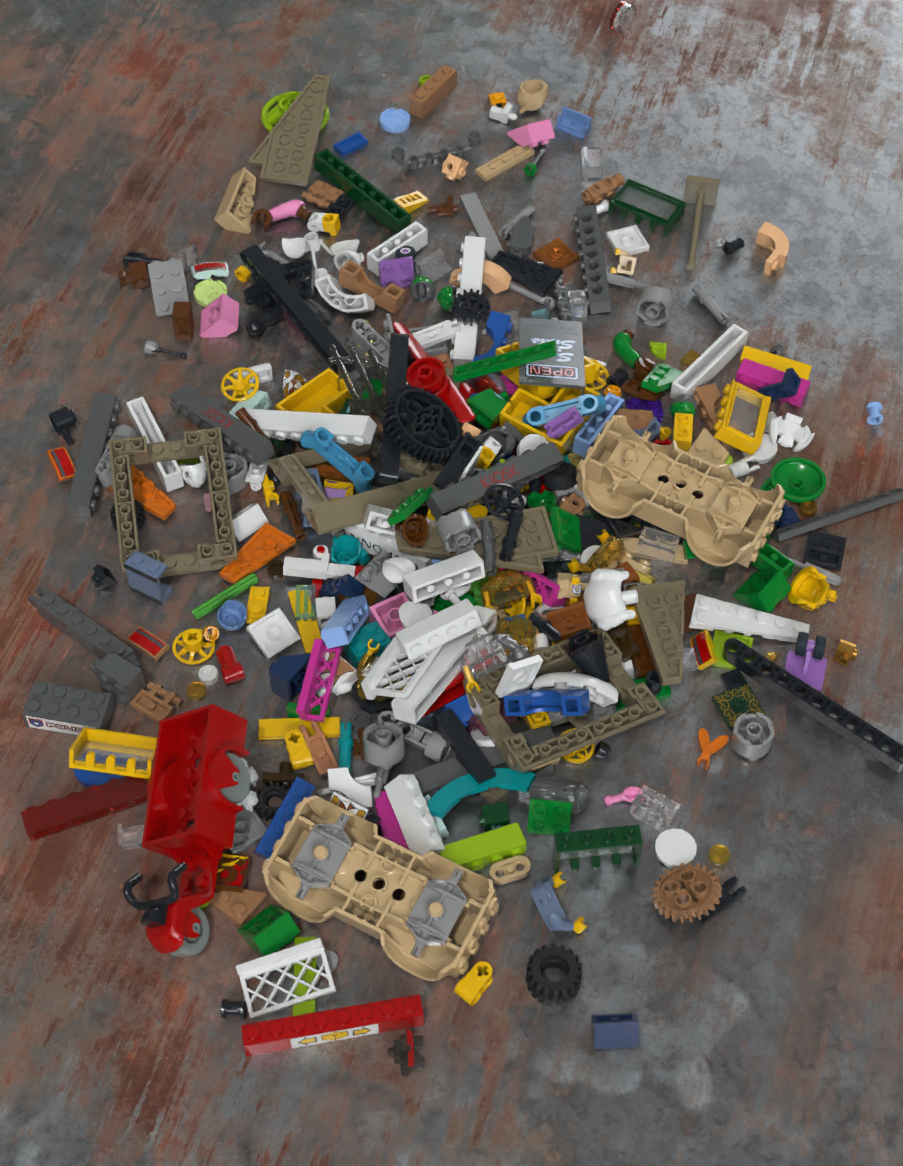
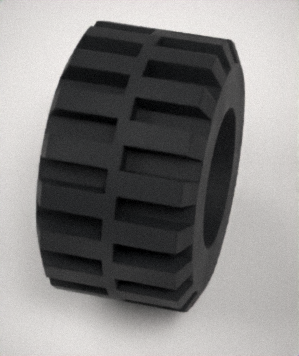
(553, 958)

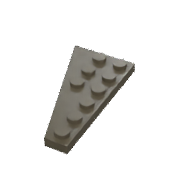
(662, 623)

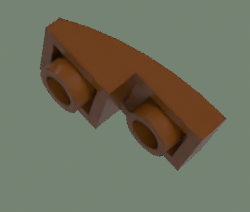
(634, 388)

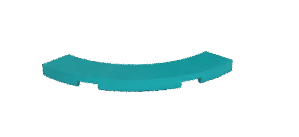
(452, 792)

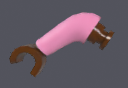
(292, 208)

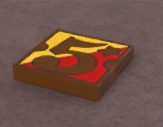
(232, 872)

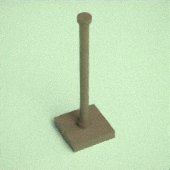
(699, 191)

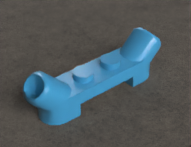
(585, 404)
(322, 443)

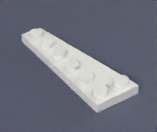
(721, 615)

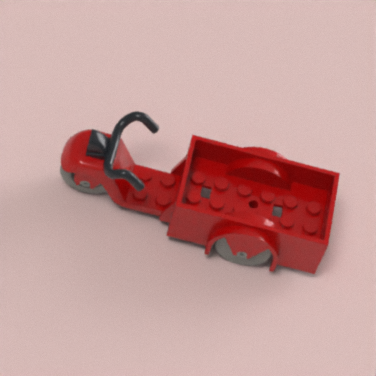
(188, 793)

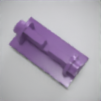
(563, 423)

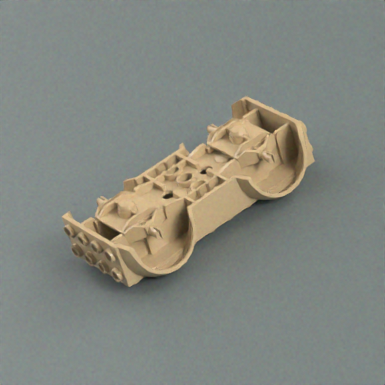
(719, 528)

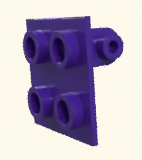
(649, 405)

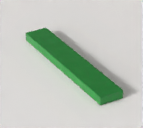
(505, 361)

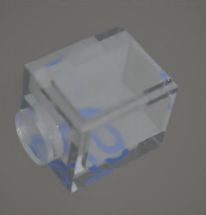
(577, 303)

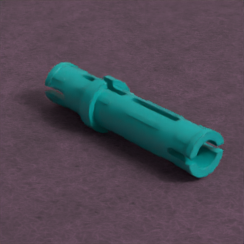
(345, 743)

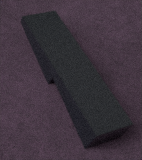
(466, 750)

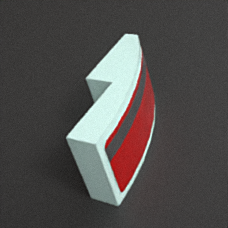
(205, 270)

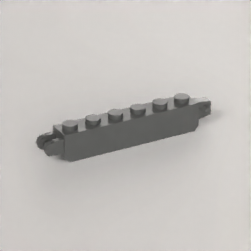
(80, 627)

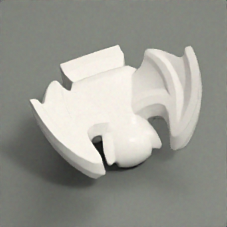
(790, 430)

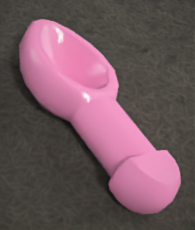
(627, 795)

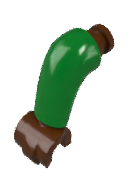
(622, 347)

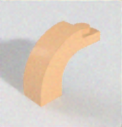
(777, 243)
(493, 276)

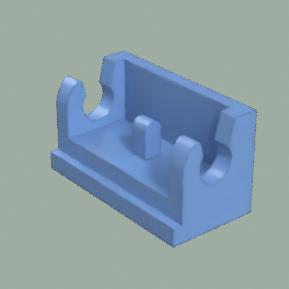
(574, 123)

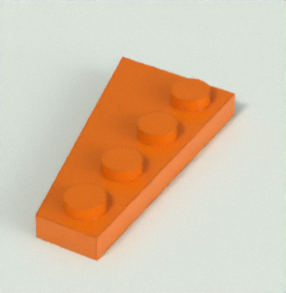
(150, 497)
(257, 552)

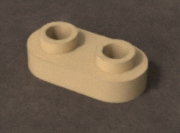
(642, 566)
(508, 869)

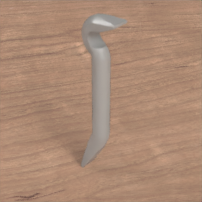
(272, 255)
(533, 296)

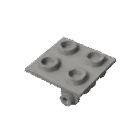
(373, 576)

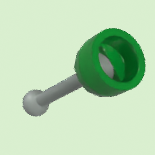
(532, 165)

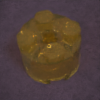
(520, 629)

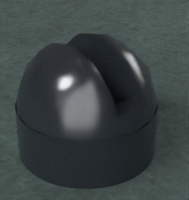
(601, 750)

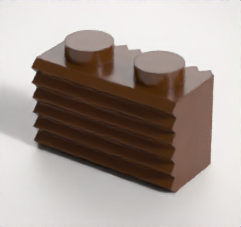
(183, 321)

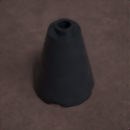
(588, 653)

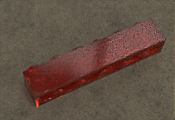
(84, 806)

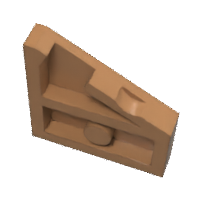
(637, 418)
(238, 906)

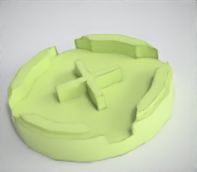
(208, 291)

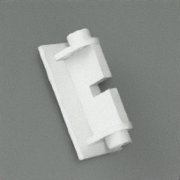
(256, 475)

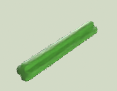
(225, 595)

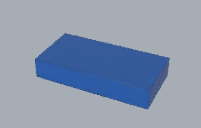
(350, 144)

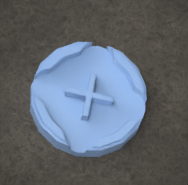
(394, 120)

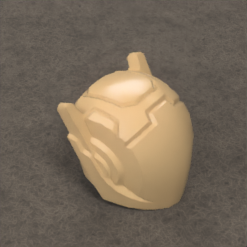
(532, 95)

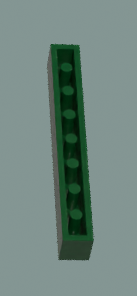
(361, 191)

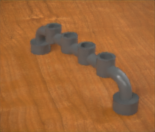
(428, 158)
(561, 302)

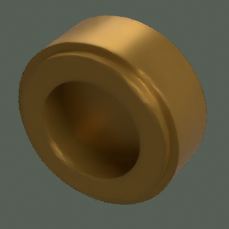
(808, 509)

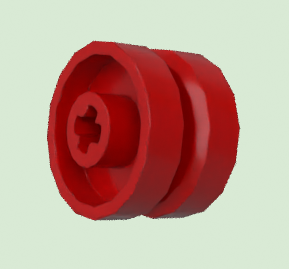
(430, 375)

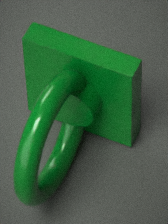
(565, 530)

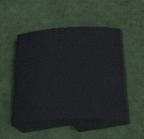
(824, 550)

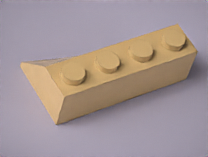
(236, 205)

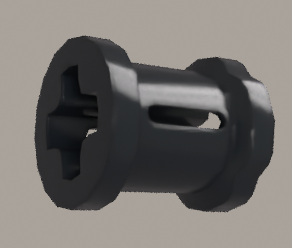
(618, 377)
(653, 682)
(228, 1009)

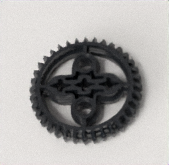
(422, 425)

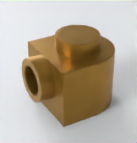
(845, 652)

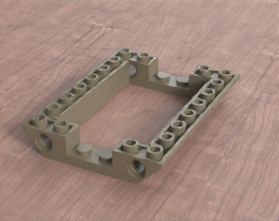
(195, 444)
(347, 511)
(638, 700)

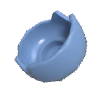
(232, 615)

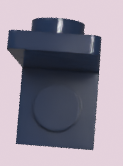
(786, 388)
(788, 517)
(345, 584)

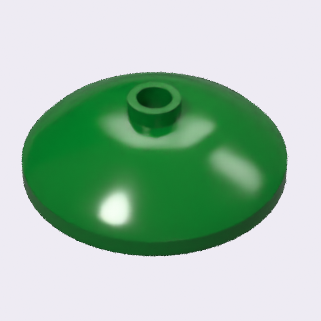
(799, 478)

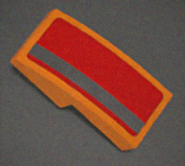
(61, 463)

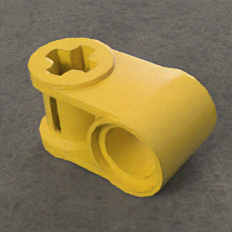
(298, 752)
(472, 985)

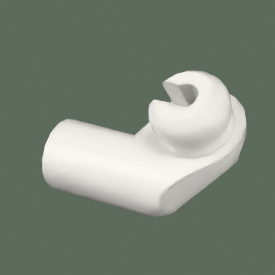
(603, 207)

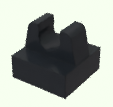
(104, 577)

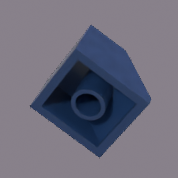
(288, 675)

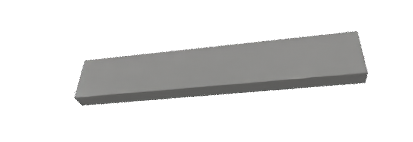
(481, 223)

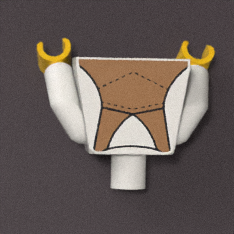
(344, 677)

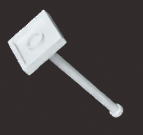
(517, 675)

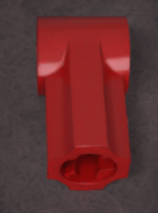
(230, 667)

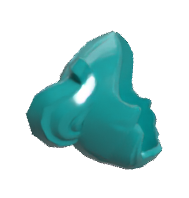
(348, 551)

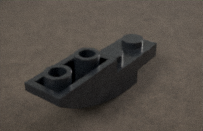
(457, 462)

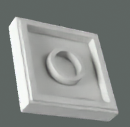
(628, 239)
(273, 633)

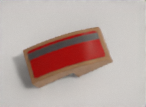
(148, 643)

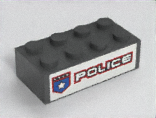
(67, 708)

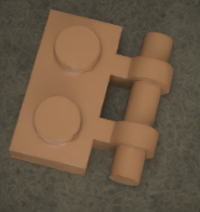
(322, 194)
(153, 707)

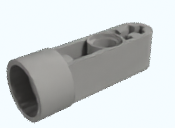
(363, 333)
(103, 468)
(432, 744)

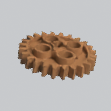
(677, 901)

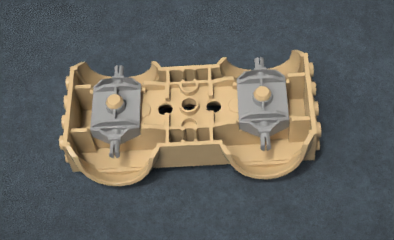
(423, 933)

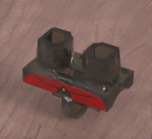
(404, 1052)

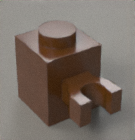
(137, 275)

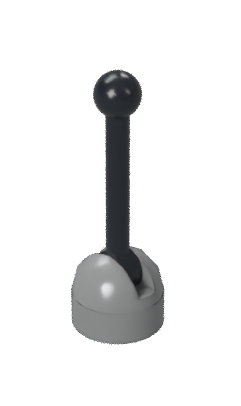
(152, 348)

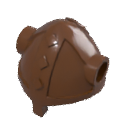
(411, 529)

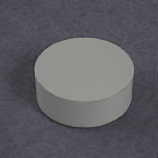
(332, 960)

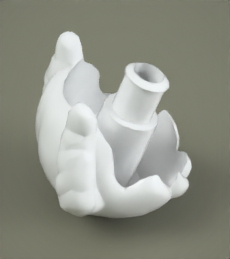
(606, 601)

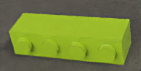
(487, 847)

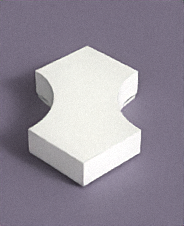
(341, 781)

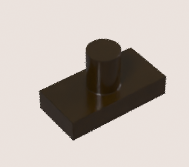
(624, 641)
(284, 775)

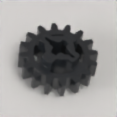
(472, 305)

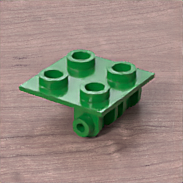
(549, 816)

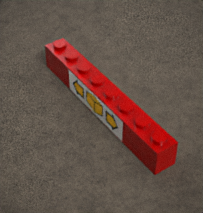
(332, 1025)

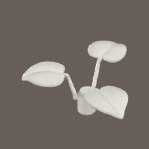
(295, 248)
(412, 612)

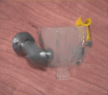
(487, 654)

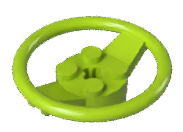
(285, 100)

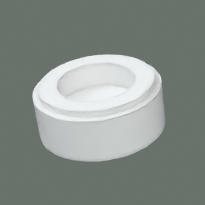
(208, 674)

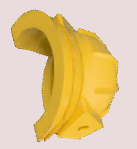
(810, 589)

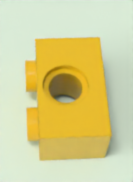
(683, 430)

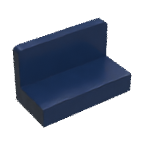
(615, 1030)

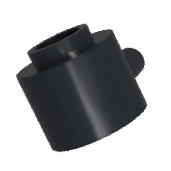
(62, 422)

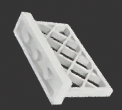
(388, 663)
(276, 962)

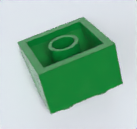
(763, 590)
(269, 930)

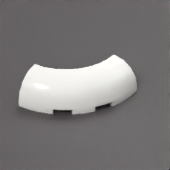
(334, 295)
(599, 691)

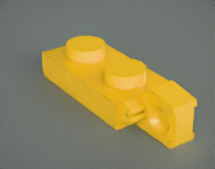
(257, 603)

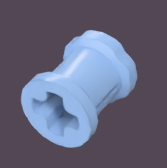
(874, 413)

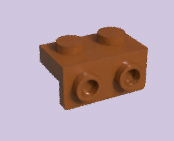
(569, 620)

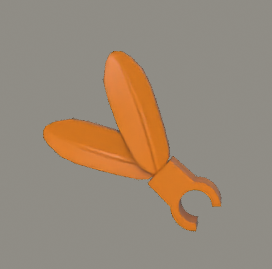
(709, 748)

